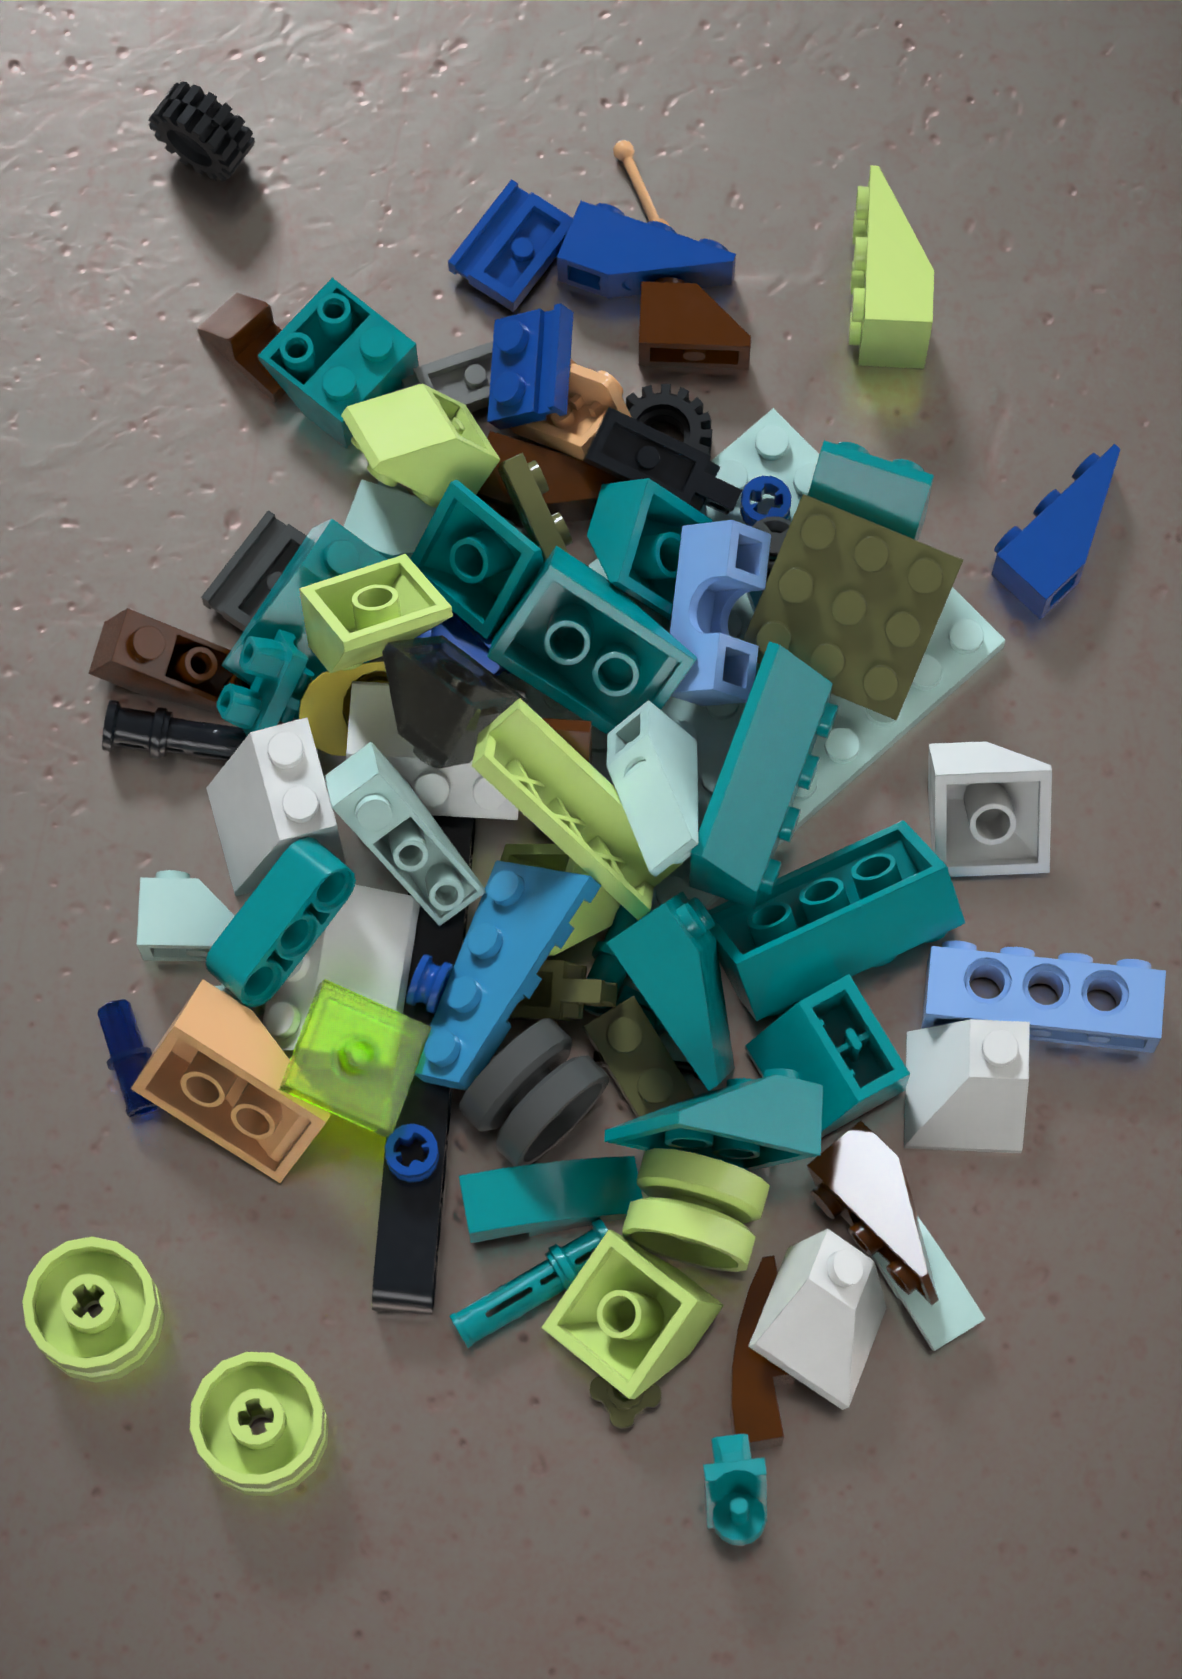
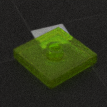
(355, 1058)

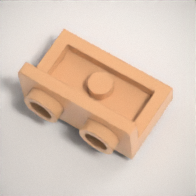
(588, 400)

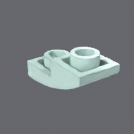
(954, 1310)

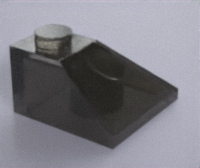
(442, 698)

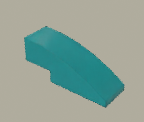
(548, 1196)

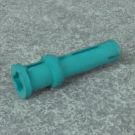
(474, 1324)

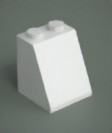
(269, 799)

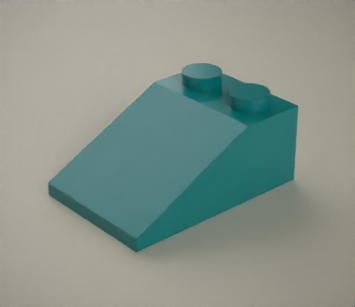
(324, 554)
(588, 645)
(679, 975)
(742, 1124)

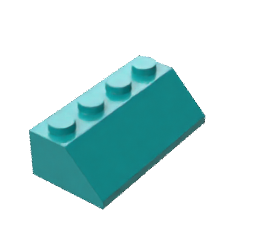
(761, 779)
(835, 919)

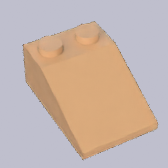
(224, 1079)

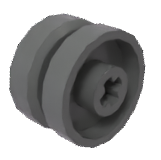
(533, 1092)

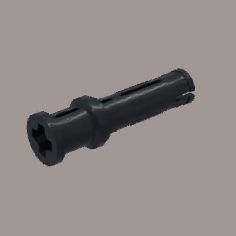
(163, 733)

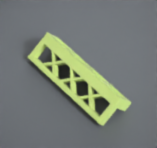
(566, 802)

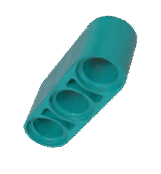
(280, 921)

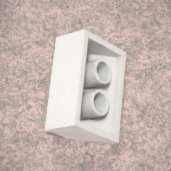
(443, 791)
(360, 949)

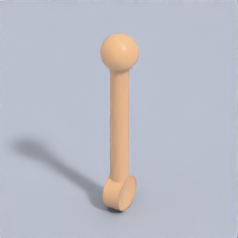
(624, 152)

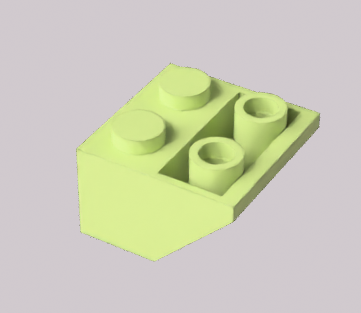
(421, 441)

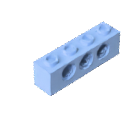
(1070, 1020)

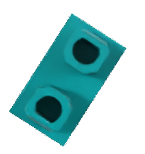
(276, 688)
(735, 1491)

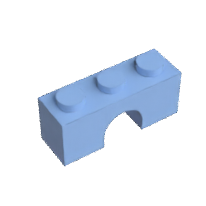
(713, 571)

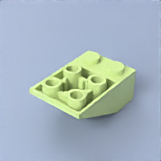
(888, 282)

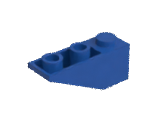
(615, 253)
(1051, 551)

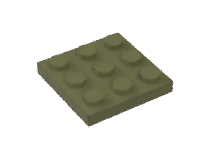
(853, 603)

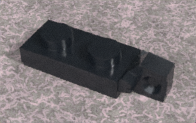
(639, 452)

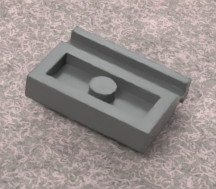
(253, 570)

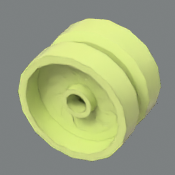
(695, 1209)
(84, 1275)
(253, 1388)

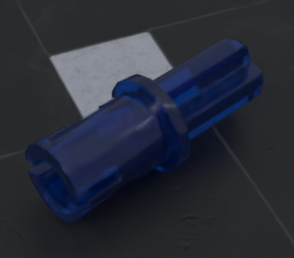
(126, 1053)

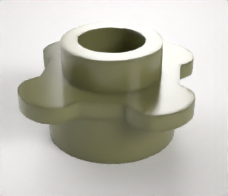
(622, 1409)

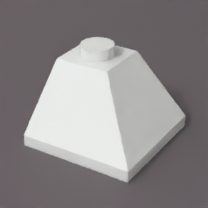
(989, 809)
(967, 1086)
(822, 1316)

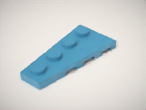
(498, 965)

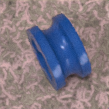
(755, 491)
(428, 983)
(406, 1136)

